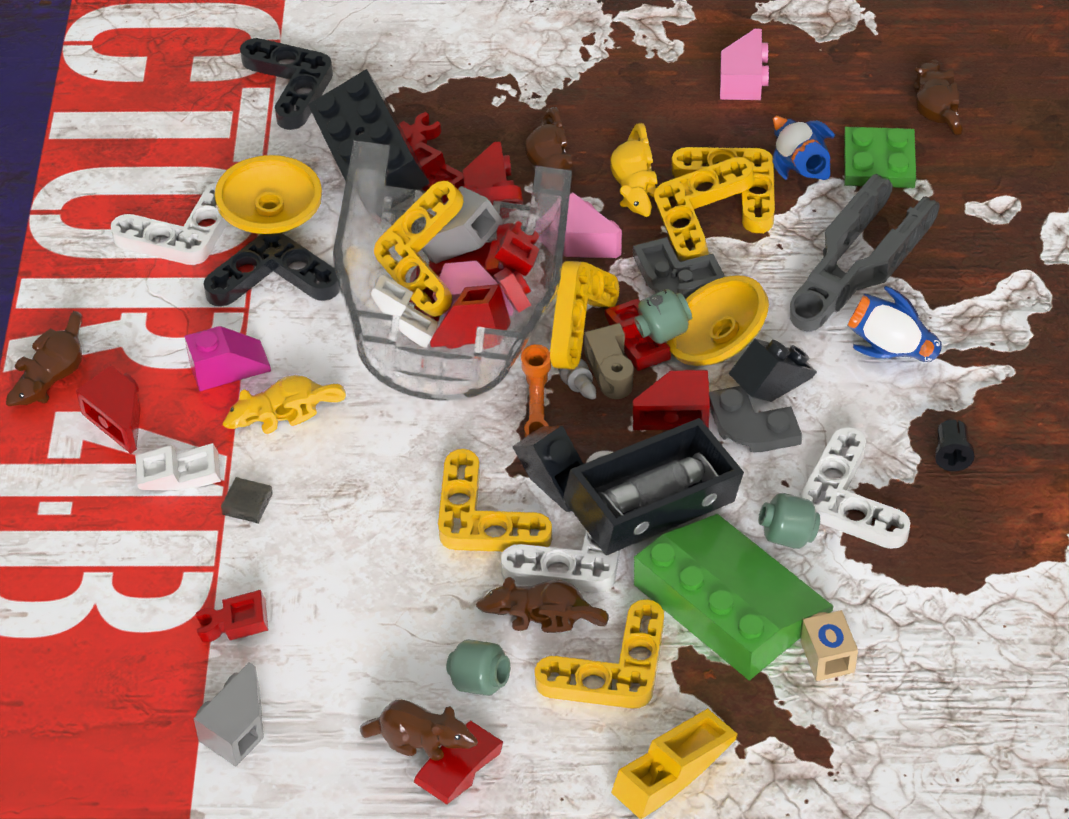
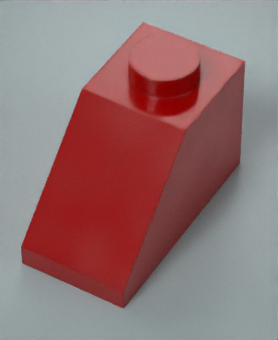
(673, 401)
(113, 406)

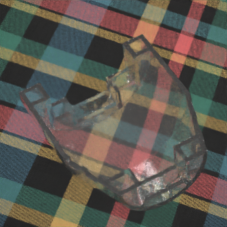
(387, 353)

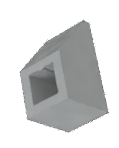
(467, 230)
(233, 718)

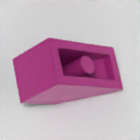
(224, 357)

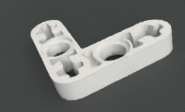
(186, 243)
(839, 500)
(589, 559)

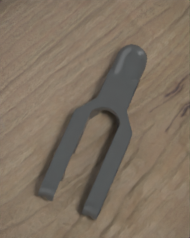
(829, 286)

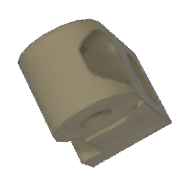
(605, 356)

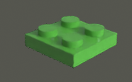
(880, 152)

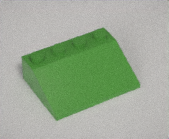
(727, 592)

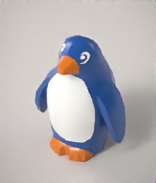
(801, 148)
(893, 329)

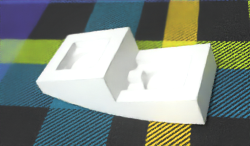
(394, 300)
(175, 471)

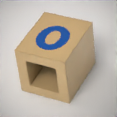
(829, 645)

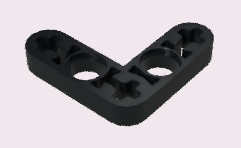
(308, 70)
(274, 260)

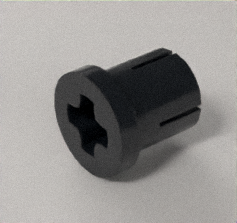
(953, 447)

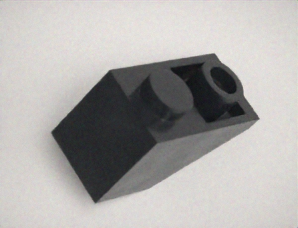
(771, 369)
(548, 460)

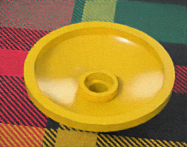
(268, 194)
(723, 321)

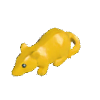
(633, 171)
(288, 399)

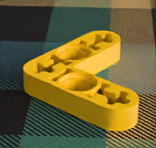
(763, 178)
(688, 199)
(409, 245)
(578, 286)
(474, 522)
(626, 672)

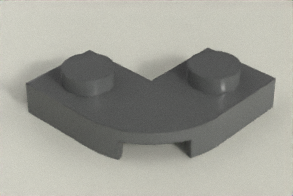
(664, 271)
(760, 430)

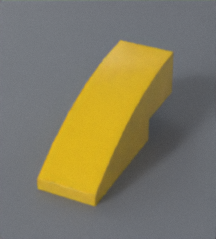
(672, 763)

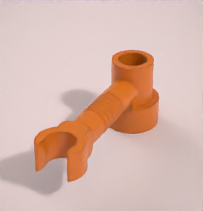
(536, 365)

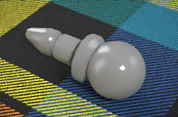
(579, 380)

